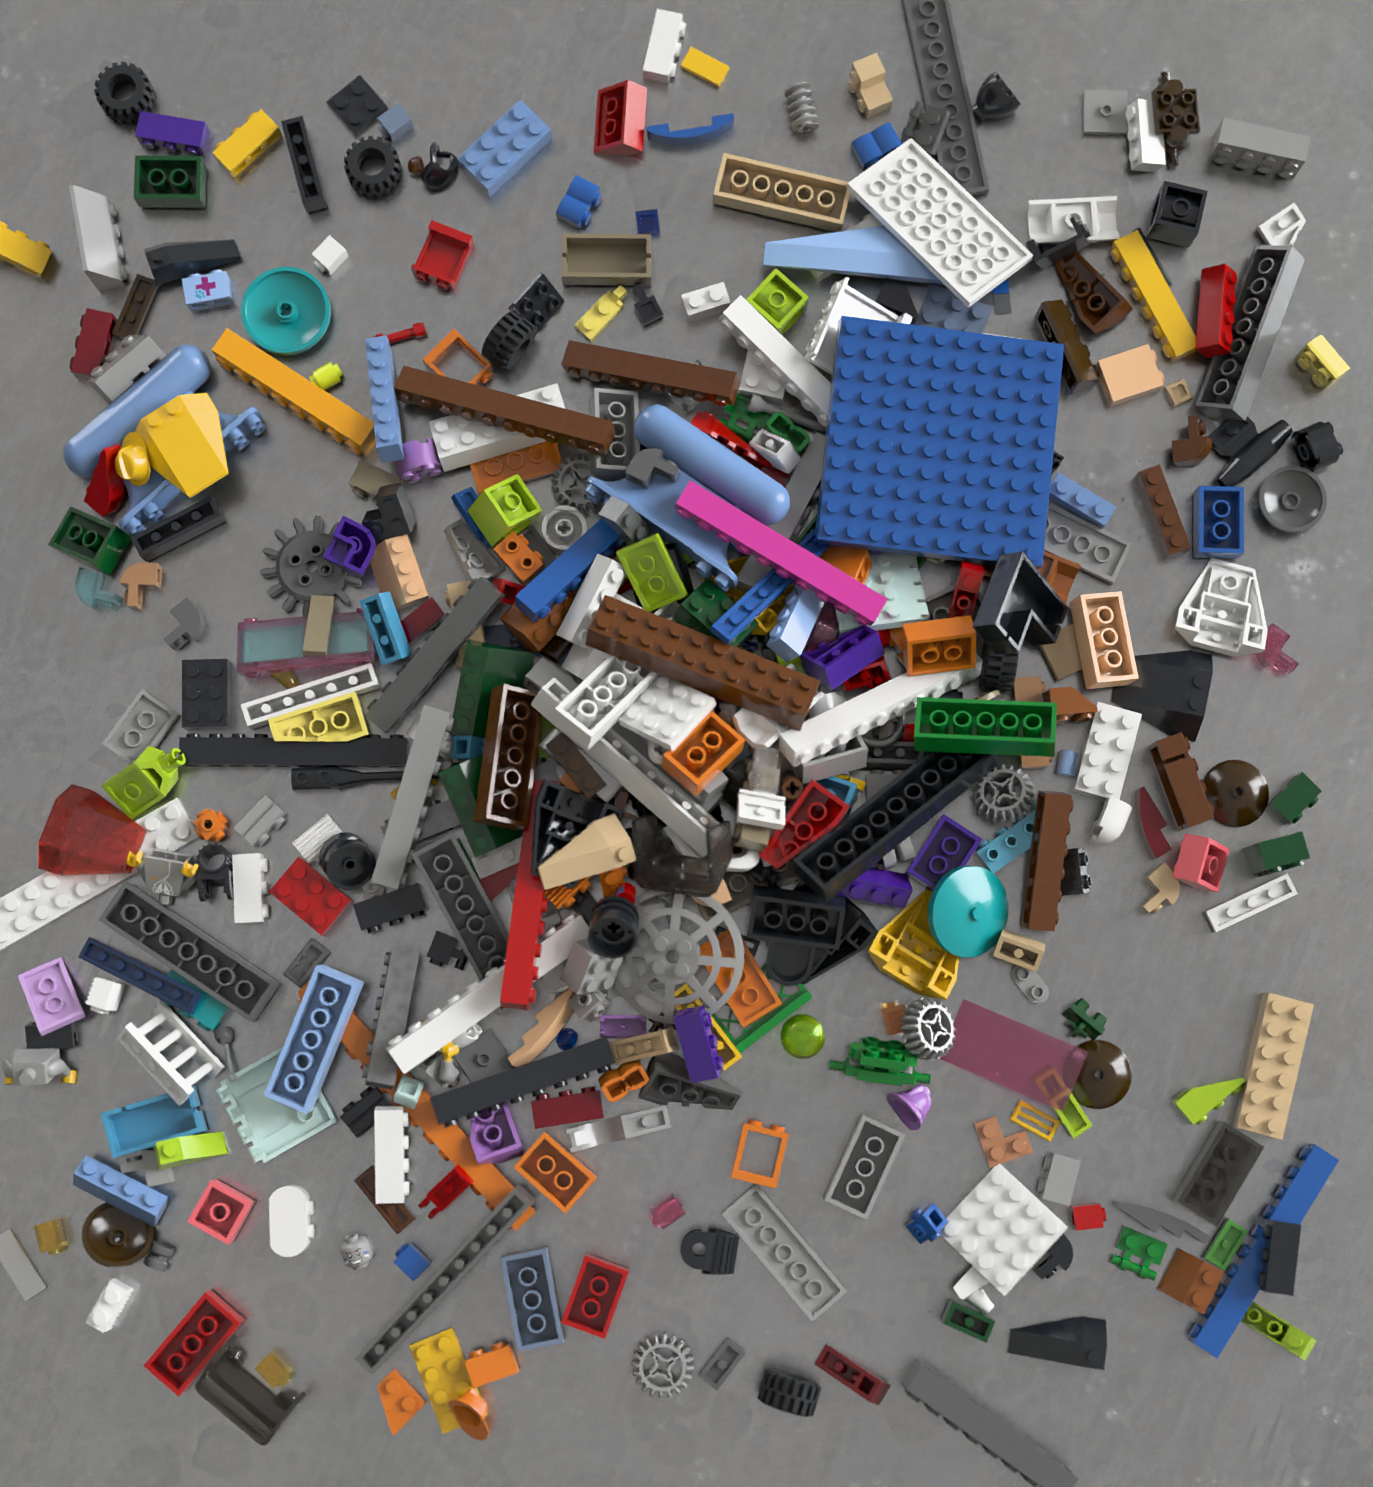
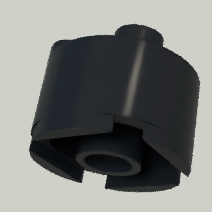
(1316, 446)

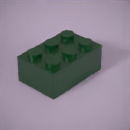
(170, 181)
(705, 608)
(1276, 854)

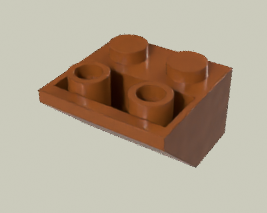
(1070, 704)

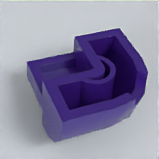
(351, 547)

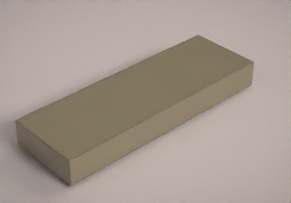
(318, 625)

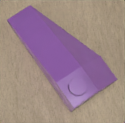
(495, 1137)

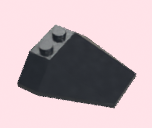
(1169, 691)
(560, 817)
(855, 936)

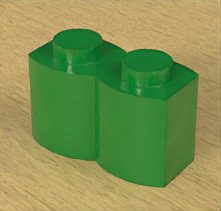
(783, 427)

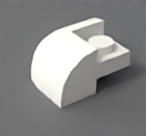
(1110, 822)

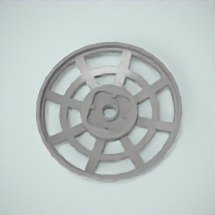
(689, 957)

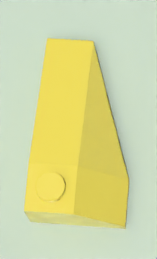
(328, 721)

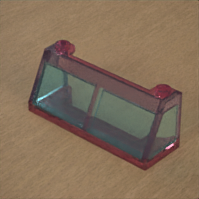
(279, 643)

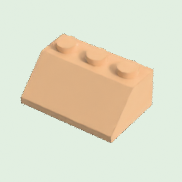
(399, 572)

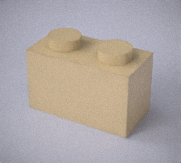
(1019, 950)

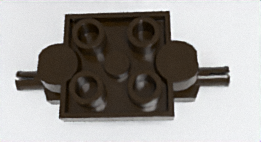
(1174, 115)

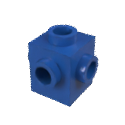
(923, 1227)

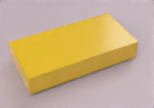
(705, 67)

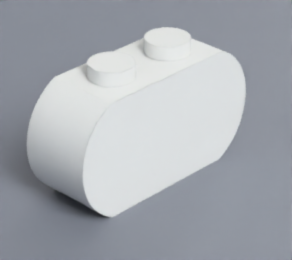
(290, 1220)

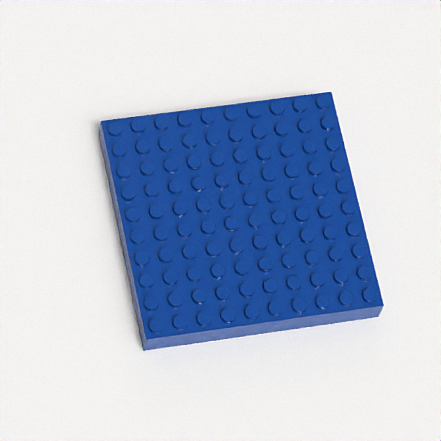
(938, 442)

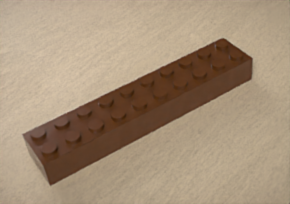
(702, 662)

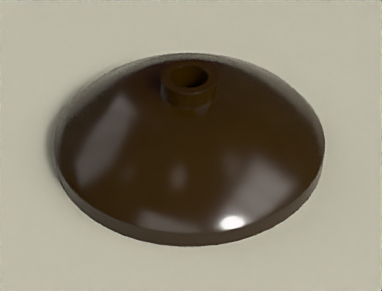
(1221, 786)
(1117, 1077)
(109, 1223)

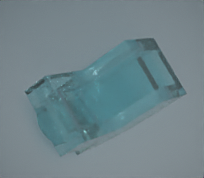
(89, 589)

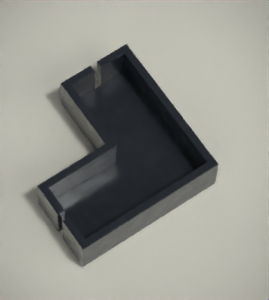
(1019, 606)

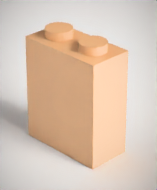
(1130, 375)

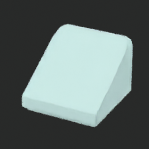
(408, 1092)

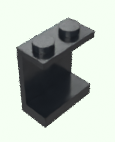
(1061, 251)

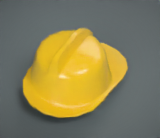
(132, 460)

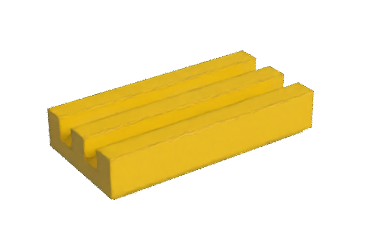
(1017, 1111)

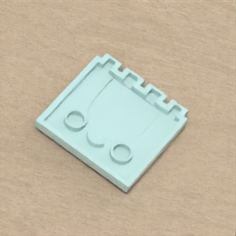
(900, 582)
(266, 1122)

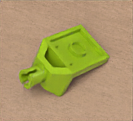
(144, 780)

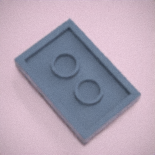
(947, 311)

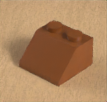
(1190, 1280)

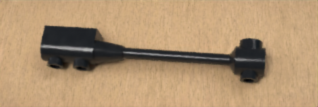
(333, 778)

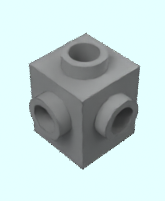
(589, 1005)

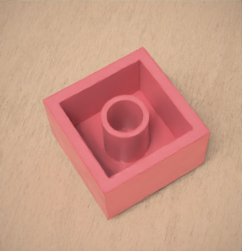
(1201, 862)
(221, 1211)

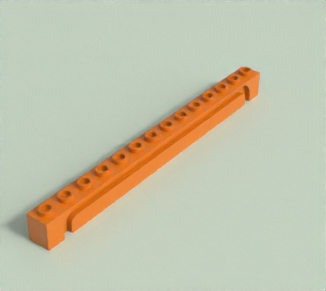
(452, 1141)

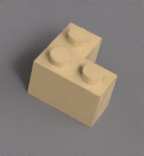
(869, 85)

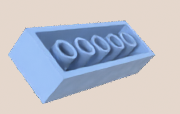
(313, 1038)

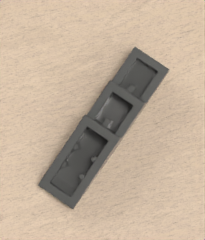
(1154, 1219)

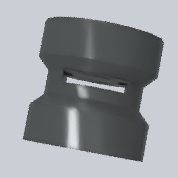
(158, 1256)

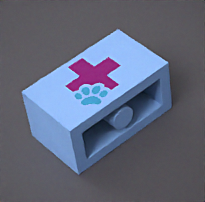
(207, 290)

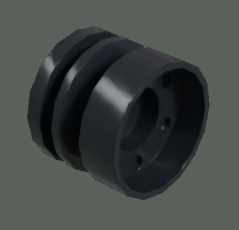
(613, 927)

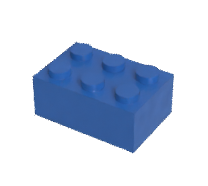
(1218, 522)

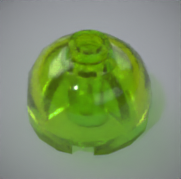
(802, 1036)

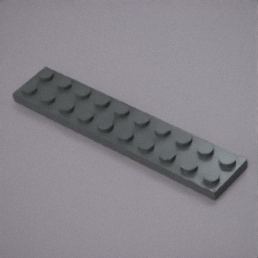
(946, 88)

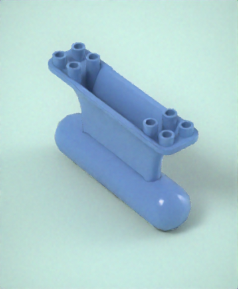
(176, 374)
(708, 466)

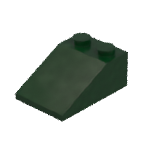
(90, 540)

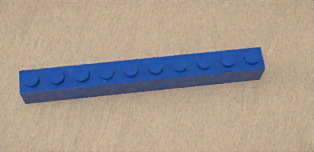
(1241, 1285)

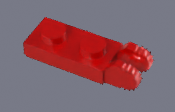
(447, 1190)

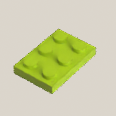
(652, 573)

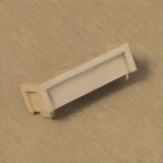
(643, 1046)

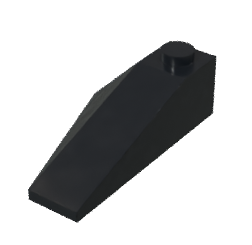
(1069, 1341)

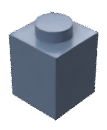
(395, 123)

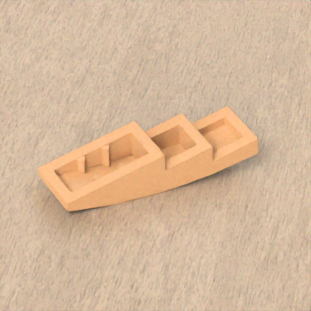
(550, 1023)

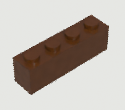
(1162, 512)

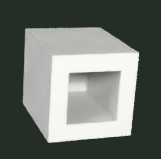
(329, 255)

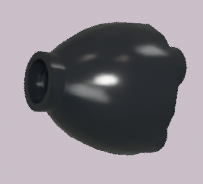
(995, 98)

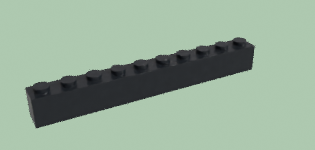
(265, 752)

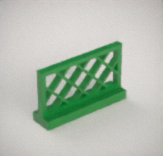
(769, 1021)

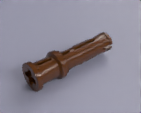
(790, 779)

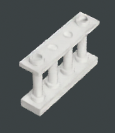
(157, 1065)

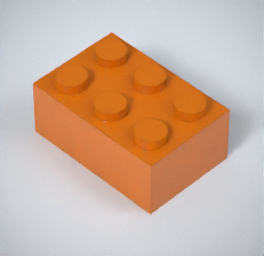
(939, 645)
(703, 753)
(555, 1172)

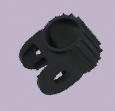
(213, 878)
(719, 1253)

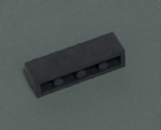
(304, 164)
(178, 529)

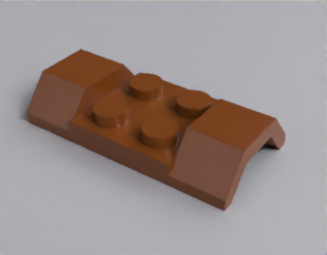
(1056, 570)

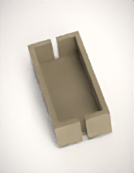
(606, 259)

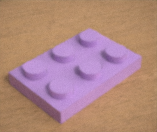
(51, 996)

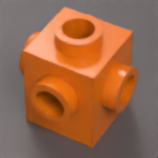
(218, 827)

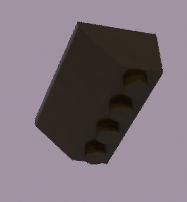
(1058, 328)

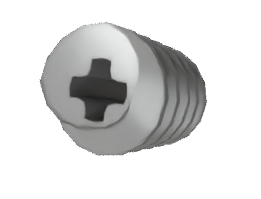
(799, 107)

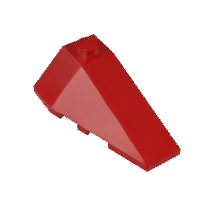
(718, 431)
(807, 821)

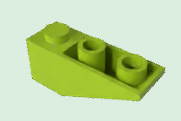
(1199, 1100)
(1278, 1331)

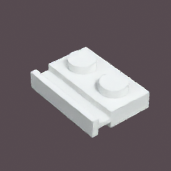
(761, 809)

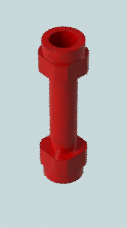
(417, 330)

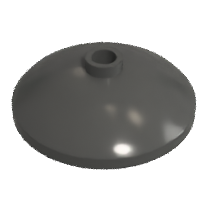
(1304, 491)

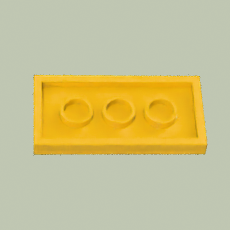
(442, 1373)

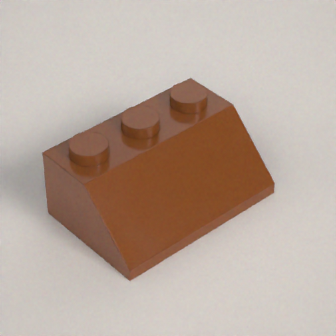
(538, 634)

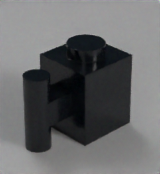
(443, 948)

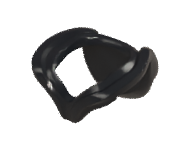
(433, 175)

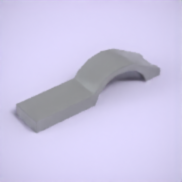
(618, 1128)

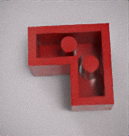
(871, 675)

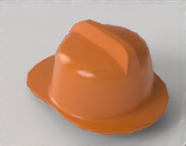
(470, 1414)

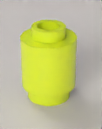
(326, 376)

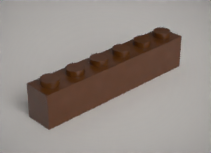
(1046, 860)

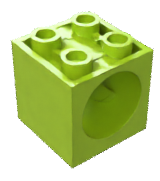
(779, 301)
(504, 509)

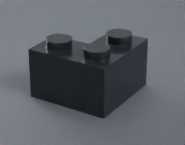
(393, 516)

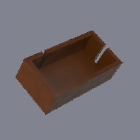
(1180, 781)

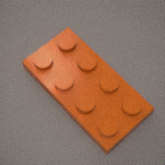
(527, 462)
(754, 992)

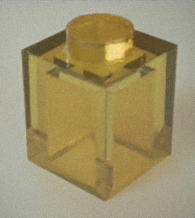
(51, 1236)
(274, 1369)

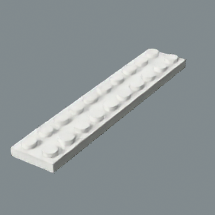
(55, 895)

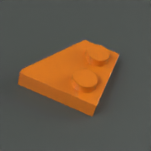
(399, 1400)

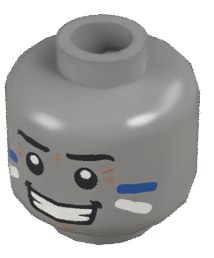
(356, 1251)

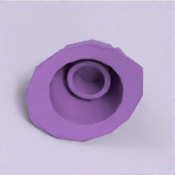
(911, 1106)

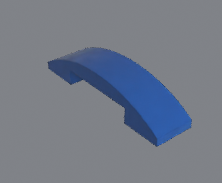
(691, 136)

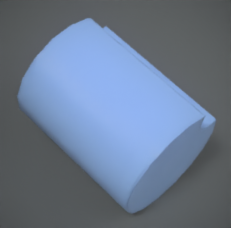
(1067, 763)

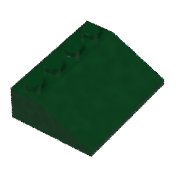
(483, 669)
(462, 789)

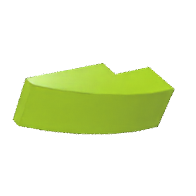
(1073, 1118)

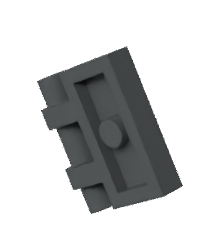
(931, 128)

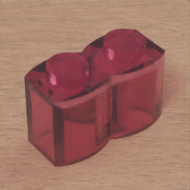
(666, 1212)

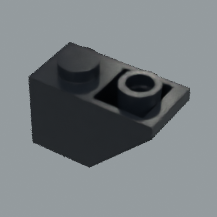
(896, 299)

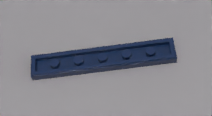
(141, 976)

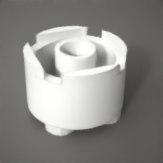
(554, 524)

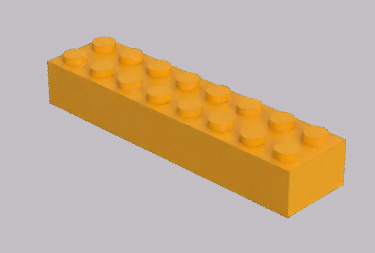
(295, 391)

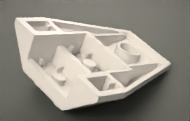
(1224, 611)

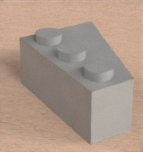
(124, 366)

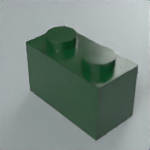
(1294, 799)
(968, 1321)

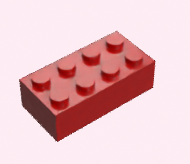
(194, 1342)

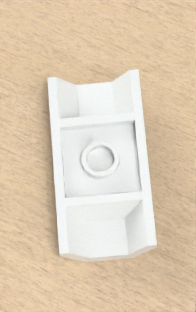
(1051, 223)
(759, 729)

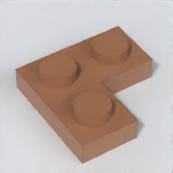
(999, 1148)

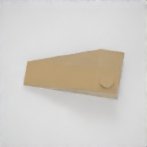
(594, 851)

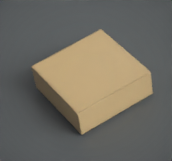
(1178, 393)

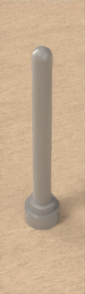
(757, 404)

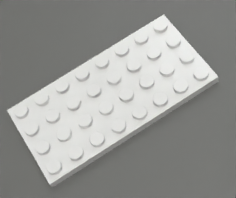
(939, 222)

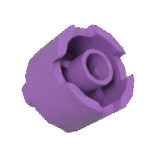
(418, 461)

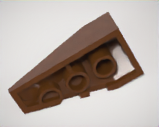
(1093, 296)

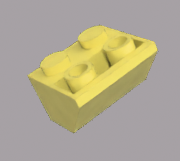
(1322, 362)

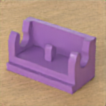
(622, 1026)

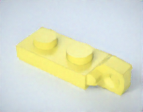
(601, 313)

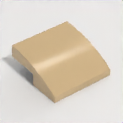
(1064, 654)

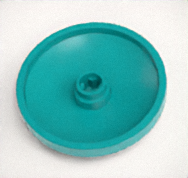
(285, 310)
(968, 911)

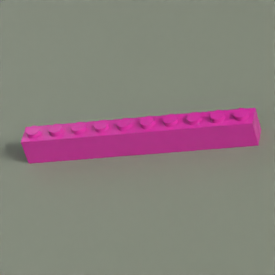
(780, 553)

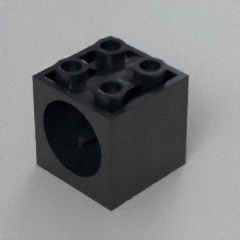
(1177, 214)

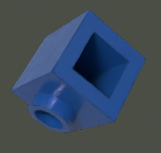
(411, 1261)

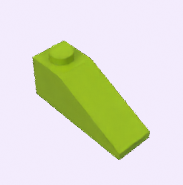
(189, 1149)

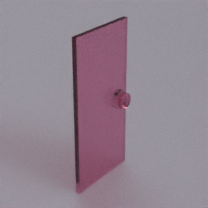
(1015, 1055)

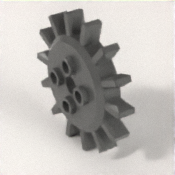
(291, 574)

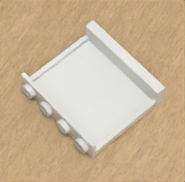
(843, 302)

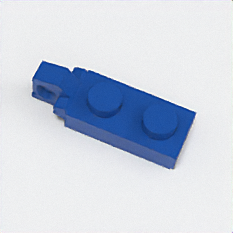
(463, 501)

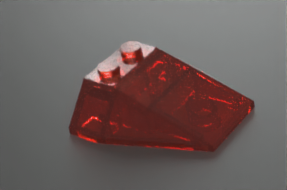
(87, 836)

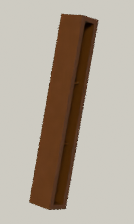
(651, 373)

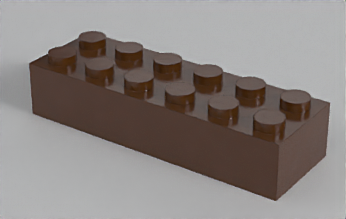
(508, 759)

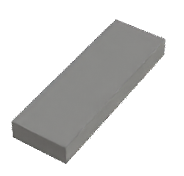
(19, 1266)

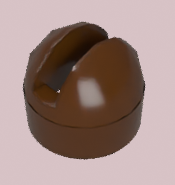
(416, 165)

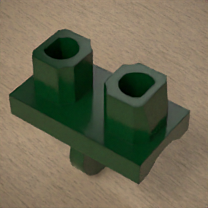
(1082, 1022)

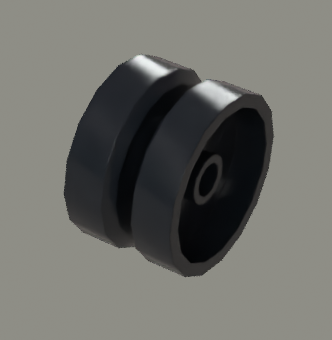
(347, 861)

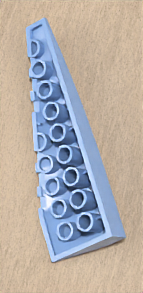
(852, 252)

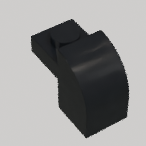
(1059, 1254)

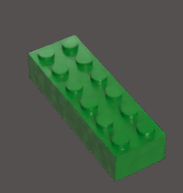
(985, 726)

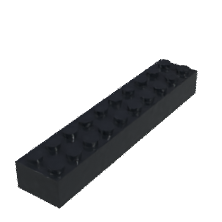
(888, 819)

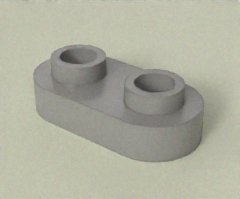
(1029, 983)

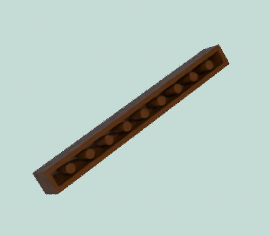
(504, 410)

